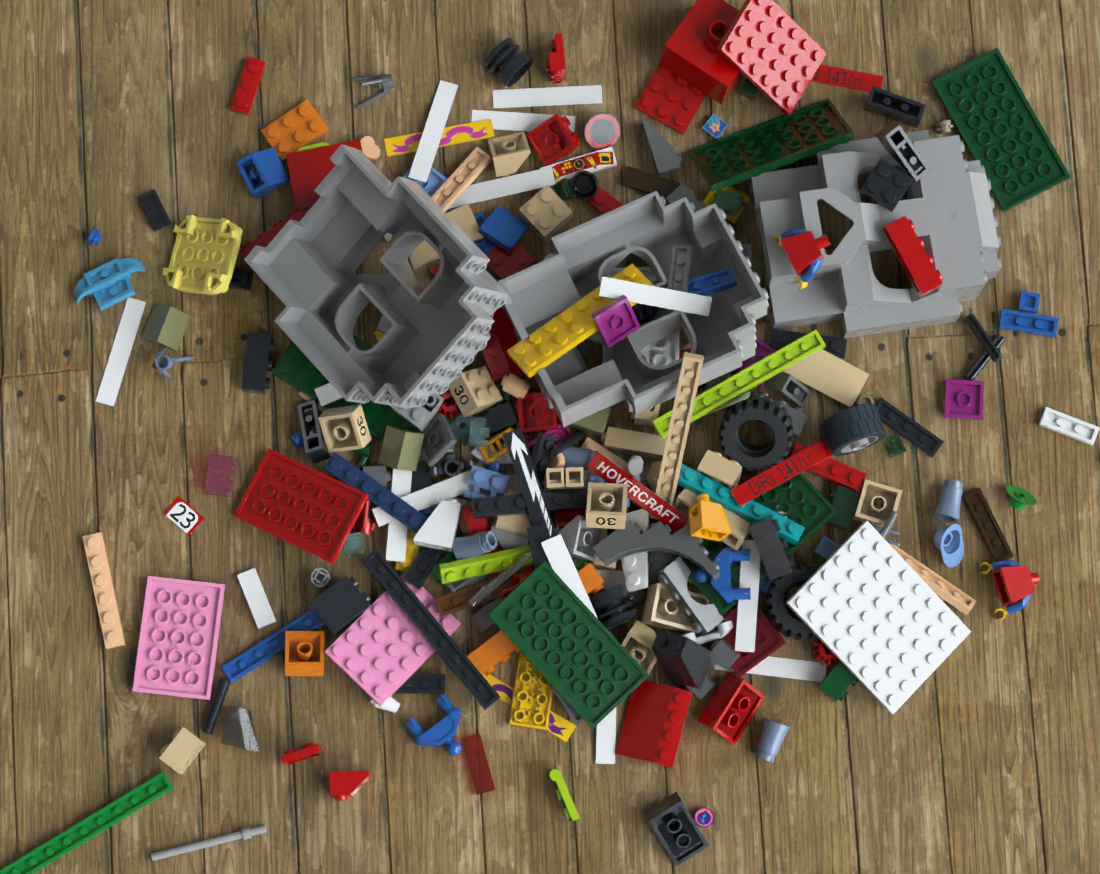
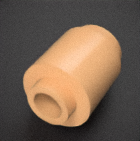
(515, 386)

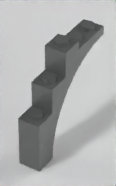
(656, 539)

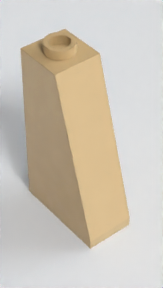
(634, 443)

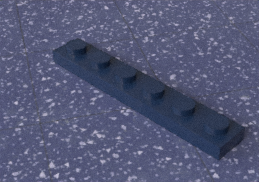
(377, 493)

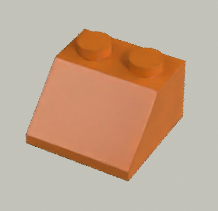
(304, 653)

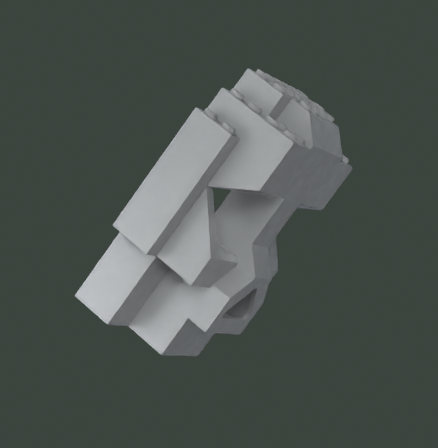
(948, 212)
(592, 251)
(315, 277)

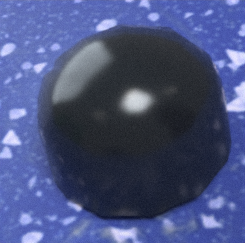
(584, 185)

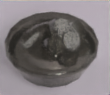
(638, 596)

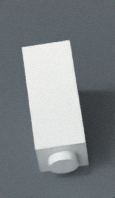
(440, 527)

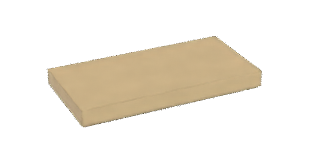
(466, 222)
(830, 376)

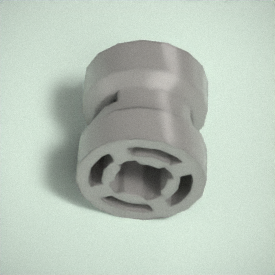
(321, 581)

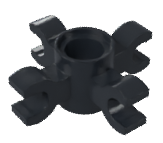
(442, 469)

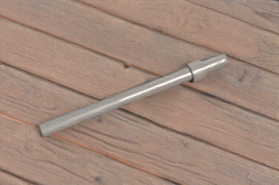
(246, 833)

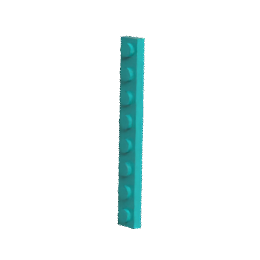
(721, 495)

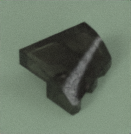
(240, 730)

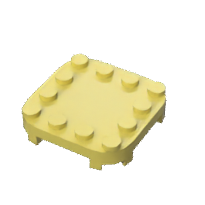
(203, 255)

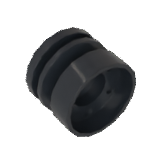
(504, 60)
(612, 606)

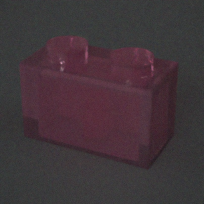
(219, 475)

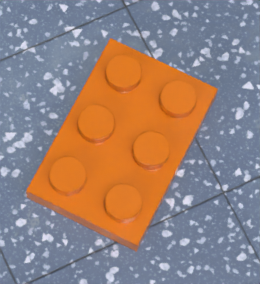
(295, 130)

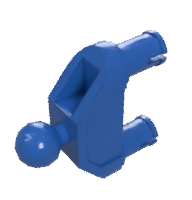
(723, 583)
(442, 731)

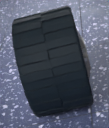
(853, 429)

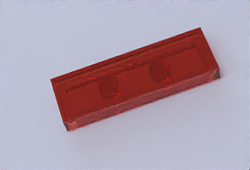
(478, 764)

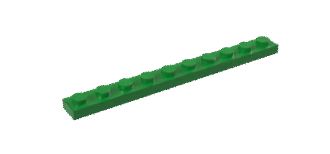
(91, 826)

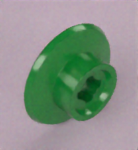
(1019, 497)

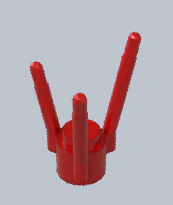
(364, 524)

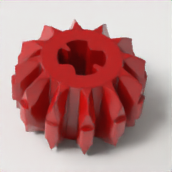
(448, 410)
(821, 654)

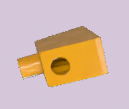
(708, 520)

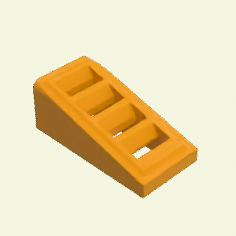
(485, 453)

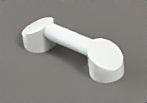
(635, 467)
(723, 629)

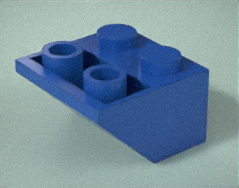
(263, 172)

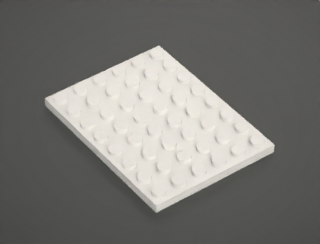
(878, 617)

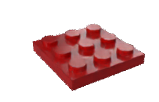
(670, 100)

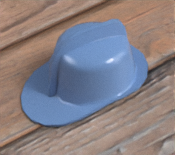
(950, 543)

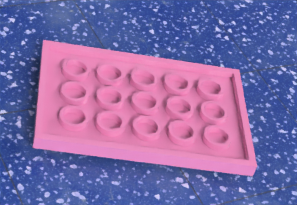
(178, 638)
(385, 646)

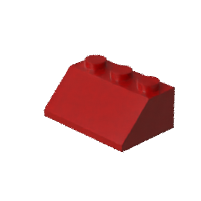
(731, 708)

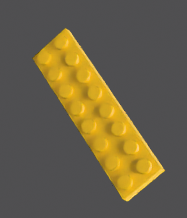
(567, 328)

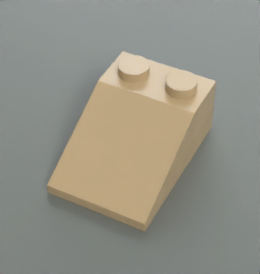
(664, 612)

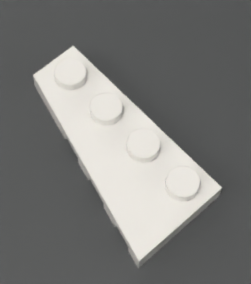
(636, 565)

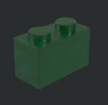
(837, 682)

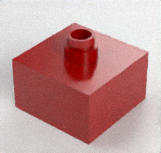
(694, 53)

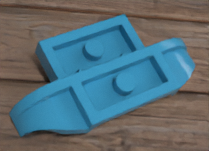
(109, 282)

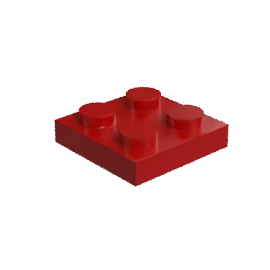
(293, 756)

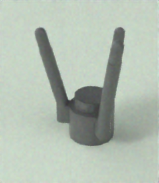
(383, 81)

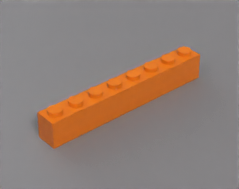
(500, 647)

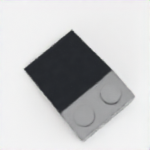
(676, 829)

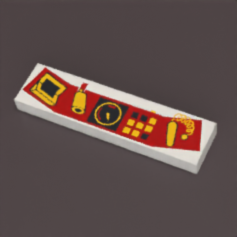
(589, 162)

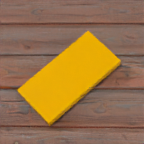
(531, 697)

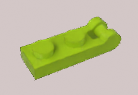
(563, 794)

